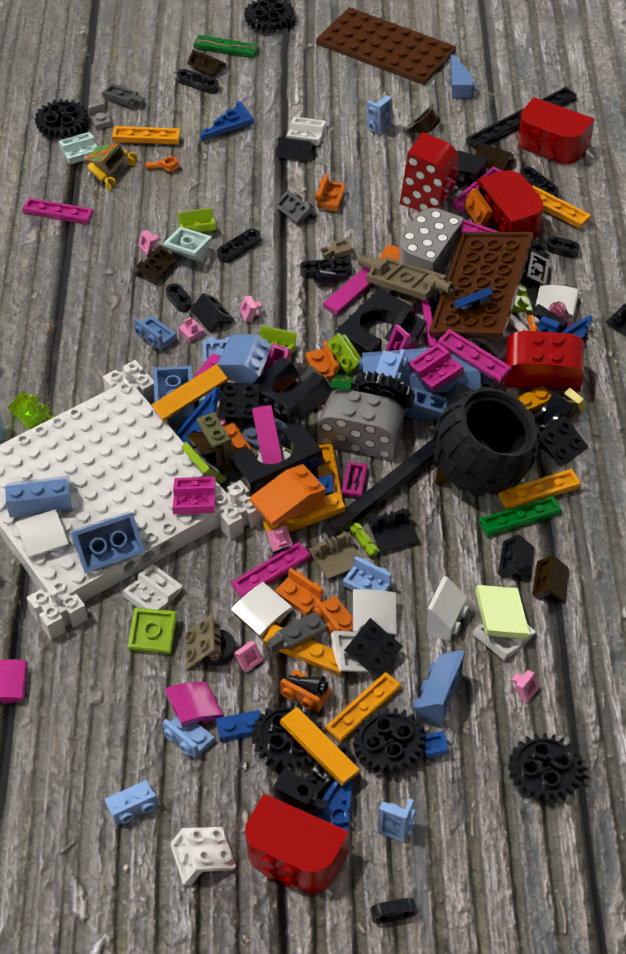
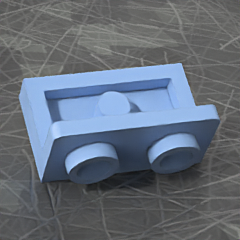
(367, 576)

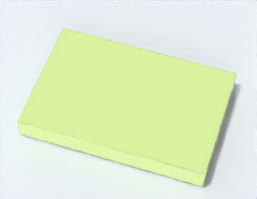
(502, 612)

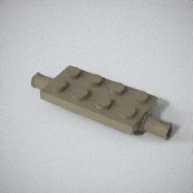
(405, 278)

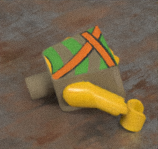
(106, 159)

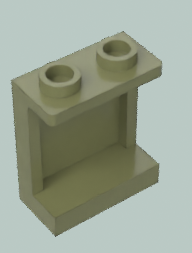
(216, 437)

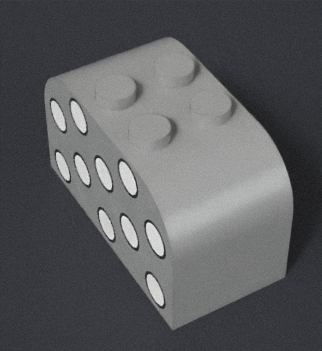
(431, 239)
(361, 423)

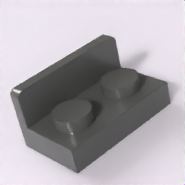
(293, 207)

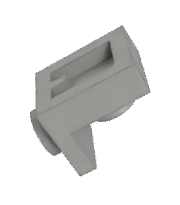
(99, 116)

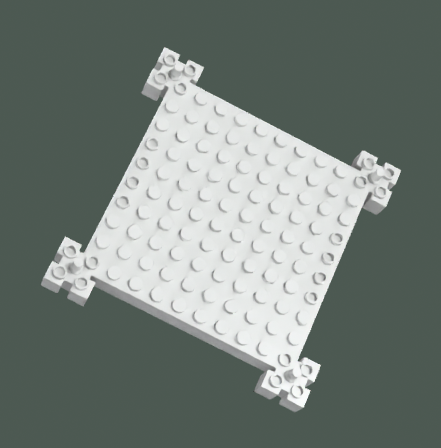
(116, 463)

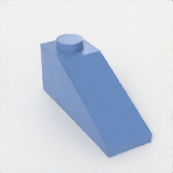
(460, 79)
(426, 406)

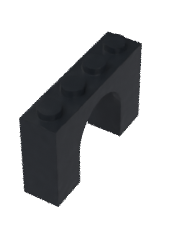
(378, 307)
(297, 402)
(258, 474)

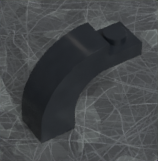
(555, 408)

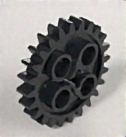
(278, 17)
(51, 116)
(384, 386)
(389, 741)
(286, 754)
(545, 768)

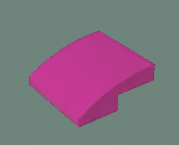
(436, 367)
(194, 495)
(12, 680)
(193, 703)

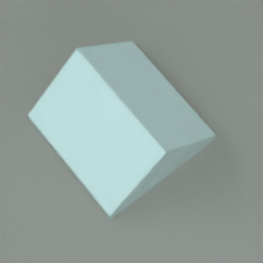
(188, 244)

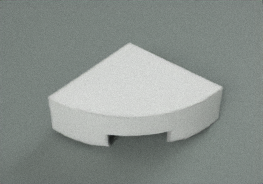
(522, 317)

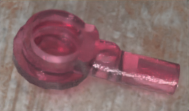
(560, 309)

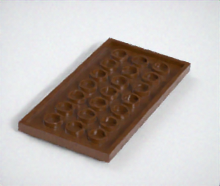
(386, 45)
(480, 263)

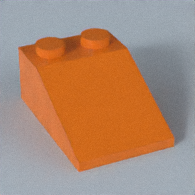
(289, 495)

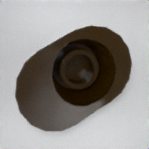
(426, 122)

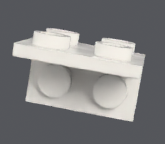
(201, 851)

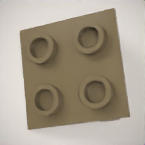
(335, 555)
(203, 641)

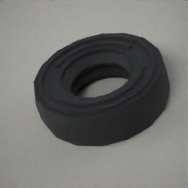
(228, 652)

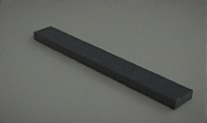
(512, 123)
(380, 491)

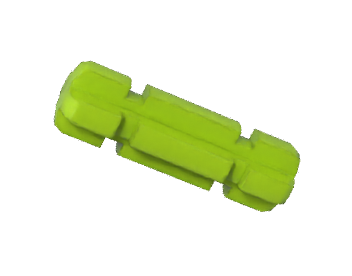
(364, 540)

